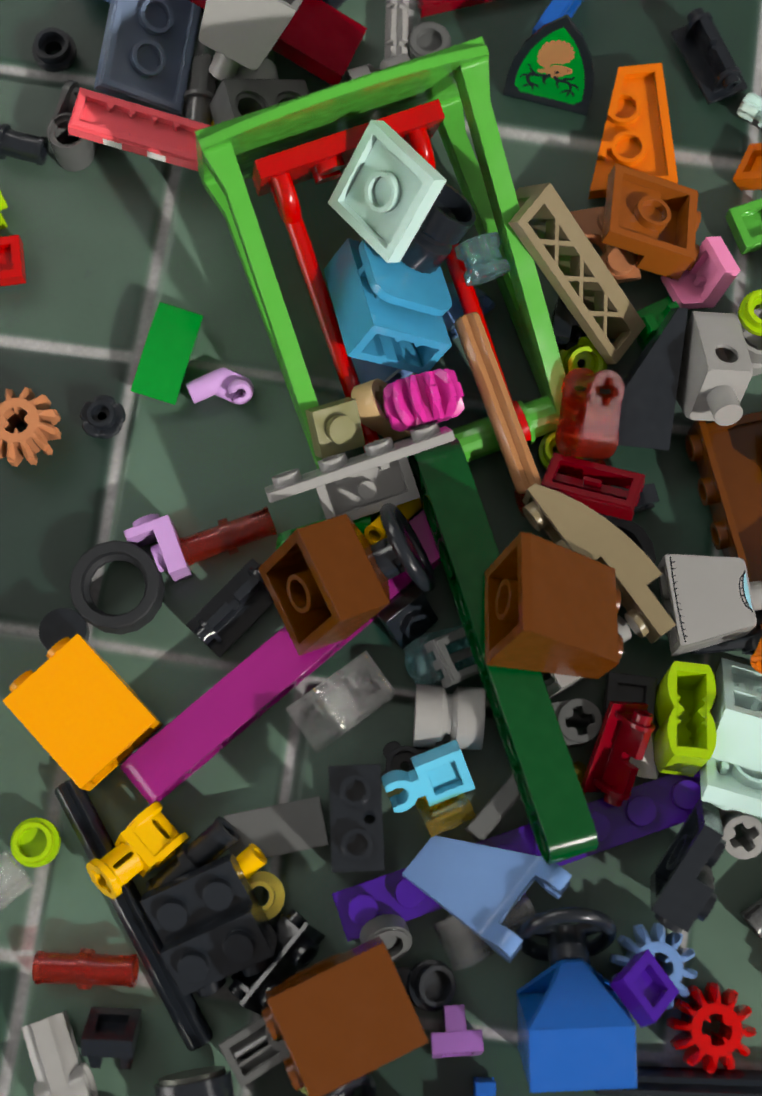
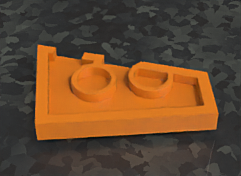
(636, 128)

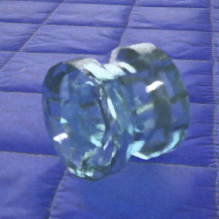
(482, 259)

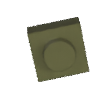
(335, 427)

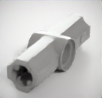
(57, 1059)

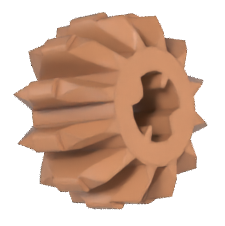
(40, 423)

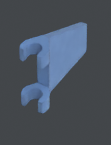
(482, 885)

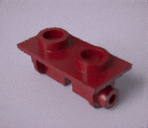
(621, 736)

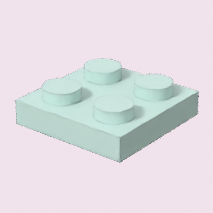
(386, 191)

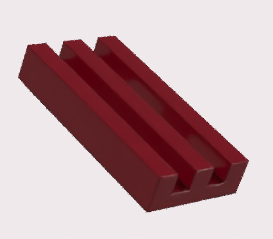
(590, 490)

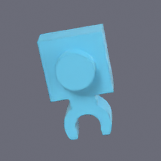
(437, 775)

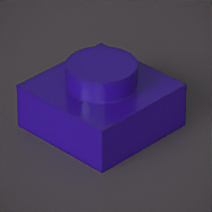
(644, 988)

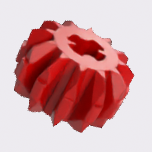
(723, 1043)

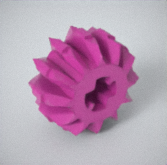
(423, 399)

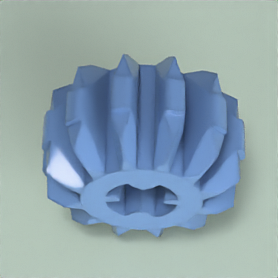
(667, 951)

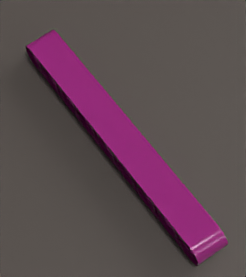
(239, 700)

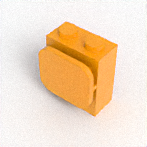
(81, 711)

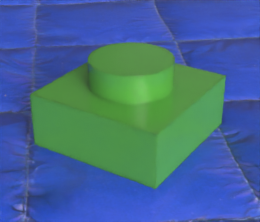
(746, 226)

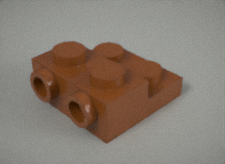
(652, 220)

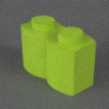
(686, 725)

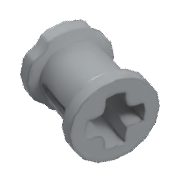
(750, 843)

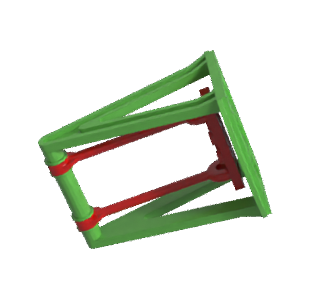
(315, 140)

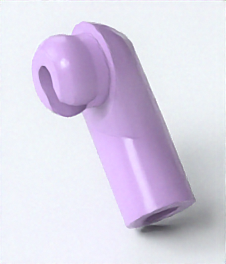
(222, 383)

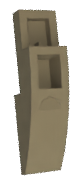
(592, 535)

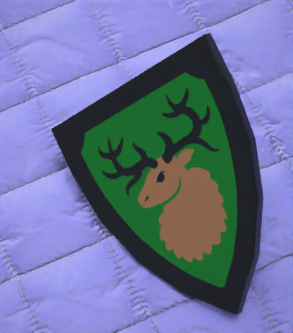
(553, 68)

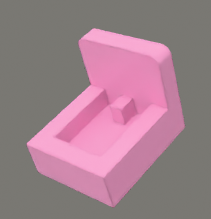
(708, 278)

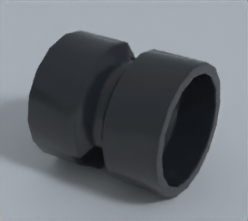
(443, 227)

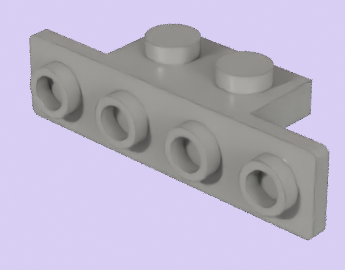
(364, 481)

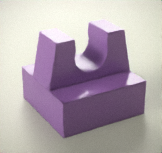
(456, 1039)

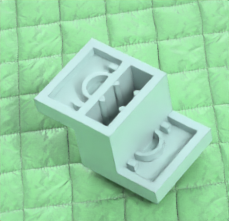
(734, 771)

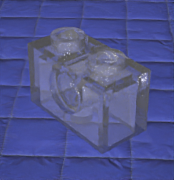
(341, 702)

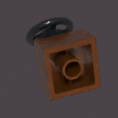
(335, 581)

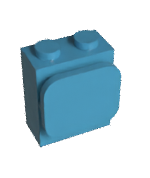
(388, 309)

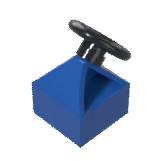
(569, 1017)

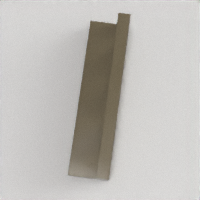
(575, 271)

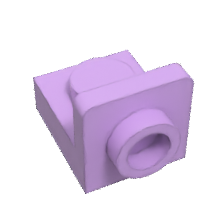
(168, 551)

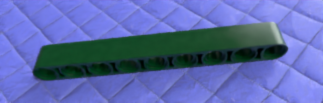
(515, 696)

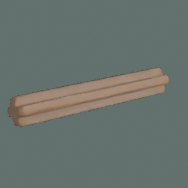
(497, 401)

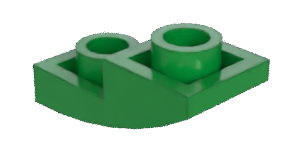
(167, 353)

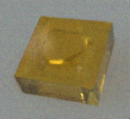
(445, 814)

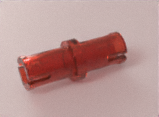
(227, 536)
(85, 969)

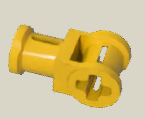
(142, 846)

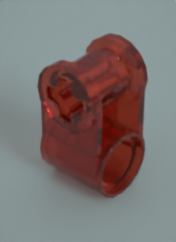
(589, 418)

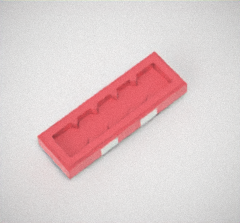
(135, 128)

